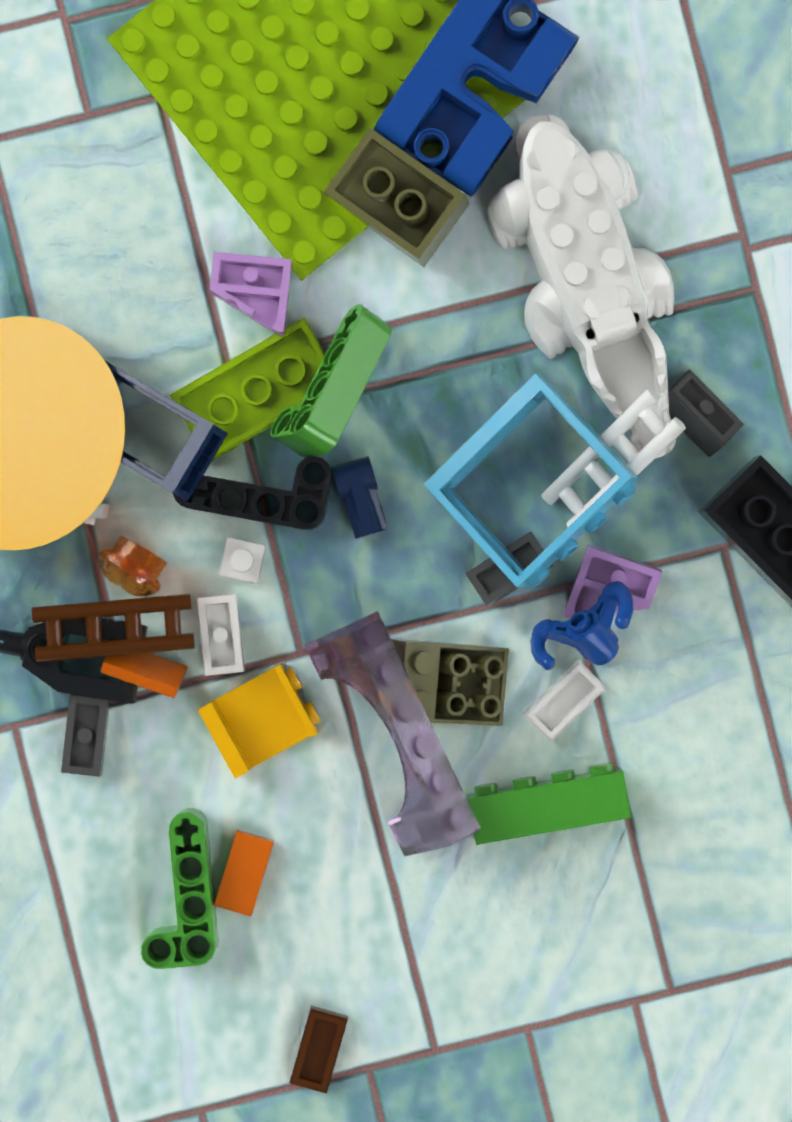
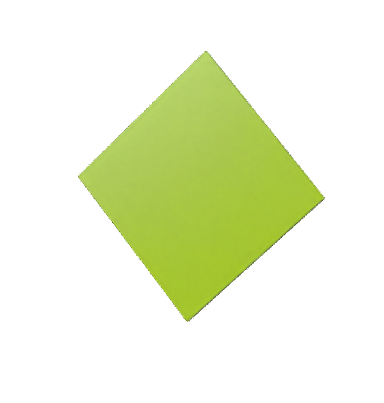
(285, 97)

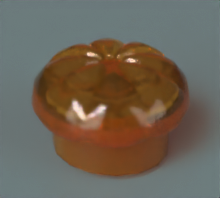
(132, 567)

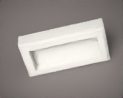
(564, 700)

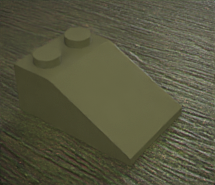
(397, 197)

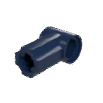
(358, 490)

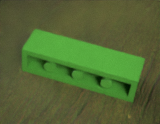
(549, 805)

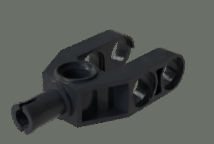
(52, 671)

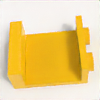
(260, 719)

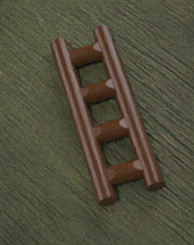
(92, 614)

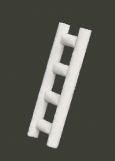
(615, 437)

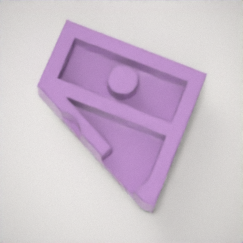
(254, 287)

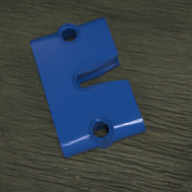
(439, 106)

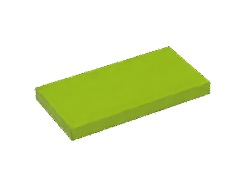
(255, 386)

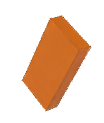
(146, 671)
(244, 873)

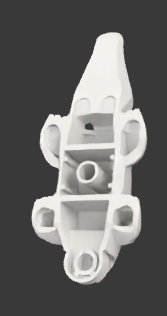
(587, 267)

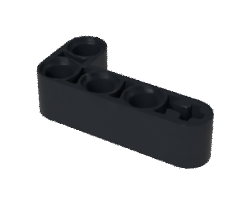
(253, 493)

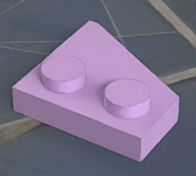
(604, 567)

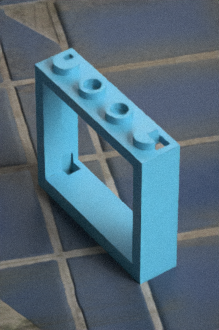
(485, 440)

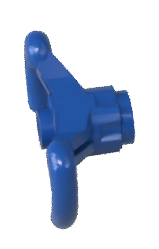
(587, 630)

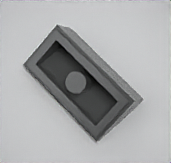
(704, 415)

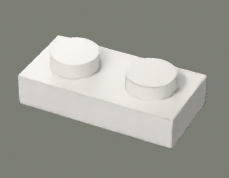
(220, 634)

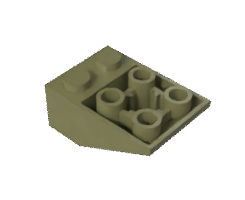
(457, 680)

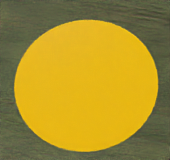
(56, 431)

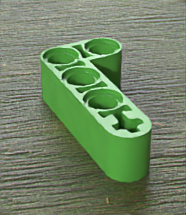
(336, 387)
(184, 887)

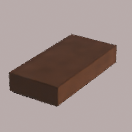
(318, 1049)

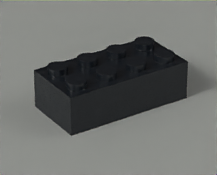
(756, 520)

